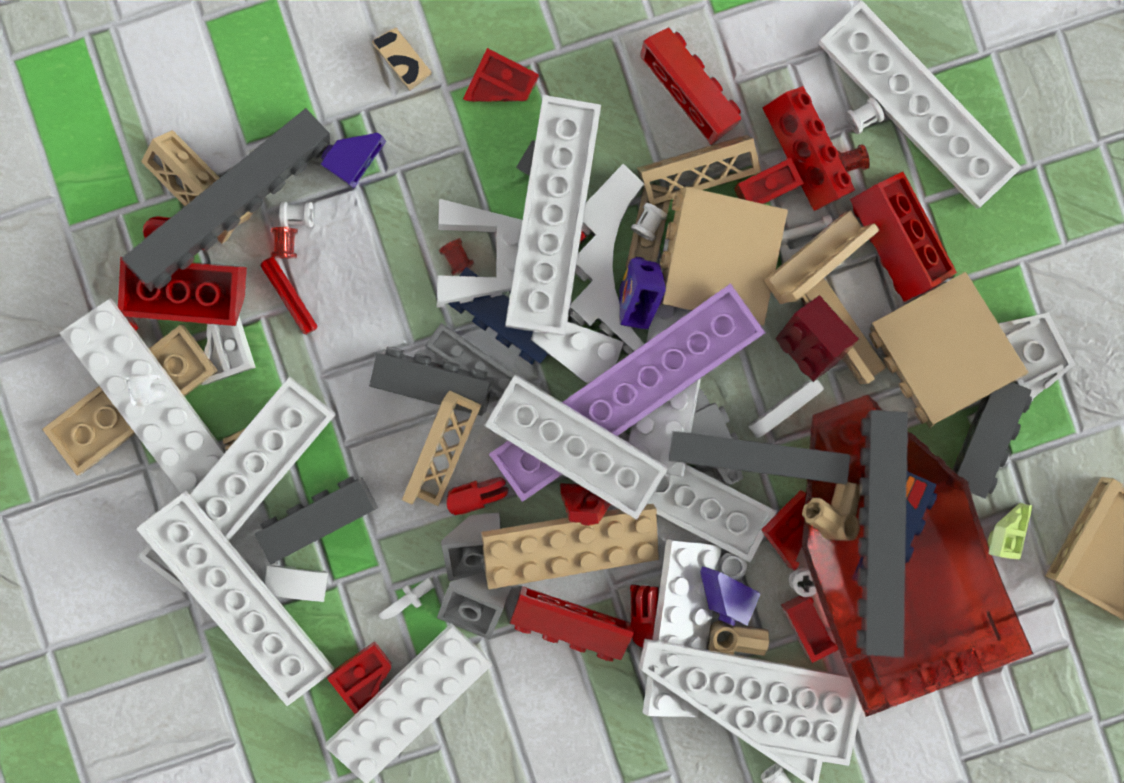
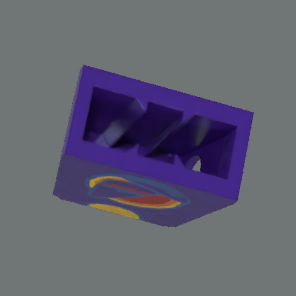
(641, 284)

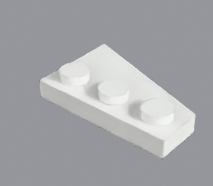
(581, 350)

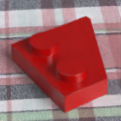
(500, 80)
(582, 504)
(786, 530)
(361, 676)

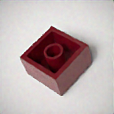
(816, 338)

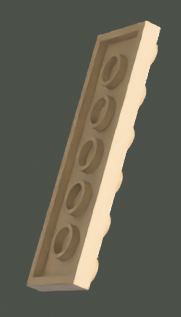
(95, 425)
(568, 548)

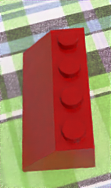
(690, 85)
(905, 236)
(194, 295)
(572, 624)

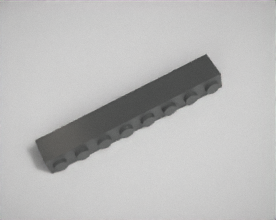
(227, 201)
(884, 534)

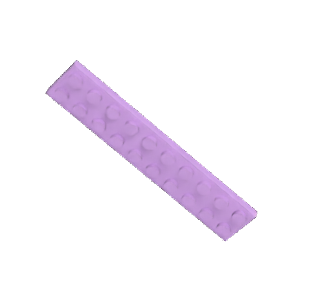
(646, 379)

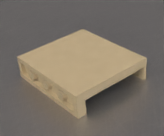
(718, 244)
(946, 350)
(1094, 550)

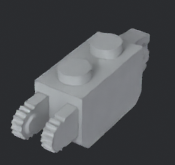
(712, 422)

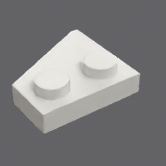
(227, 351)

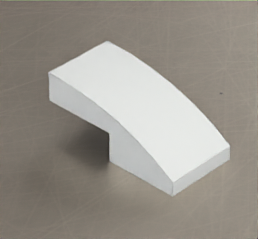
(296, 583)

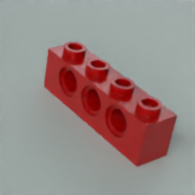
(809, 146)

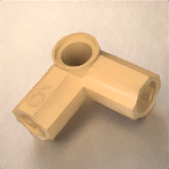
(838, 519)
(741, 639)

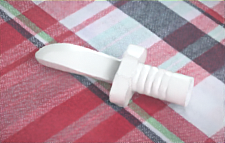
(412, 596)

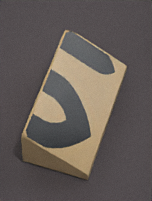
(402, 58)

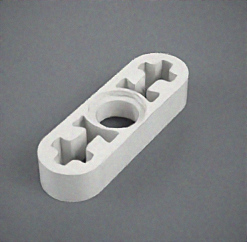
(785, 407)

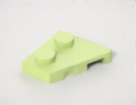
(1010, 533)

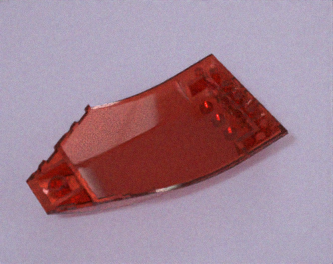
(954, 596)

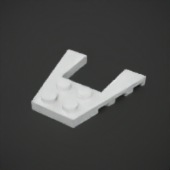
(466, 218)
(1039, 349)

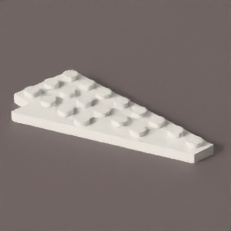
(776, 707)

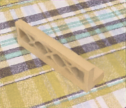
(699, 158)
(187, 165)
(818, 258)
(861, 358)
(432, 443)

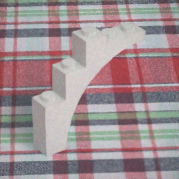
(595, 260)

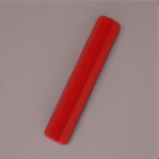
(288, 295)

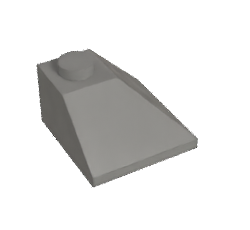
(464, 545)
(472, 605)

